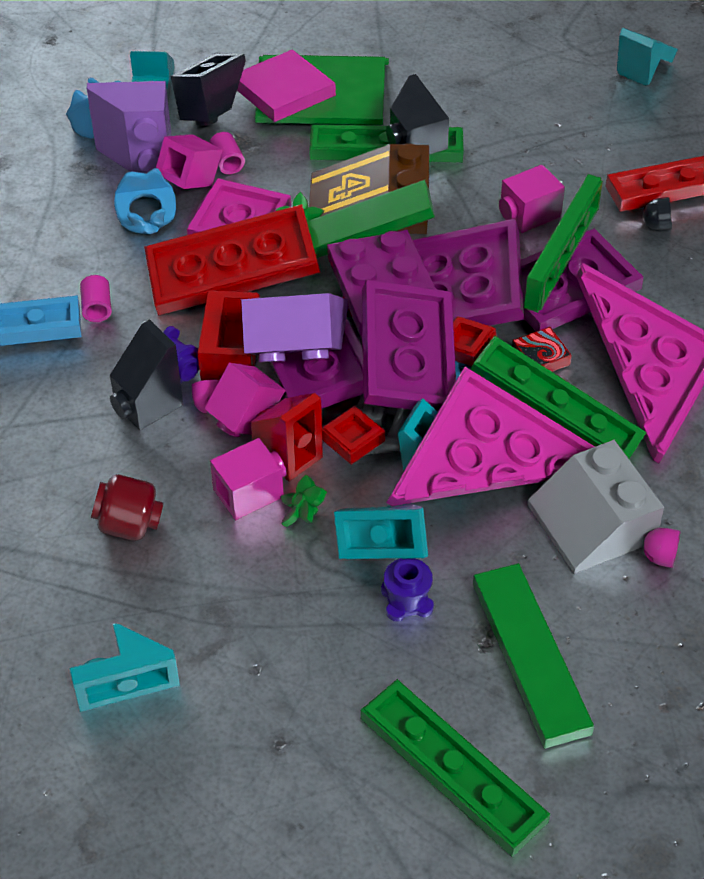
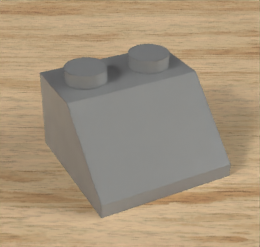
(596, 507)

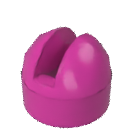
(202, 392)
(662, 546)

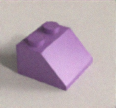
(130, 121)
(292, 325)

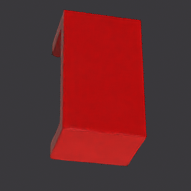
(223, 334)

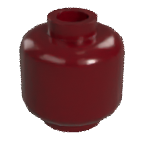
(126, 507)

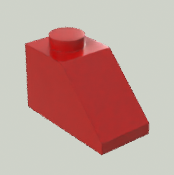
(292, 431)

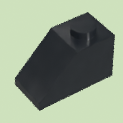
(208, 87)
(417, 118)
(146, 378)

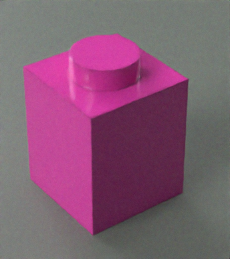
(188, 161)
(532, 198)
(241, 397)
(248, 478)

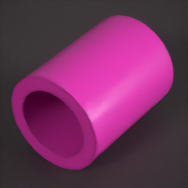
(231, 157)
(95, 298)

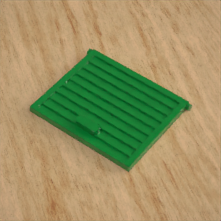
(358, 92)

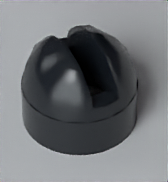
(658, 214)

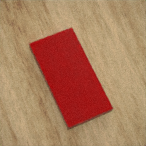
(231, 258)

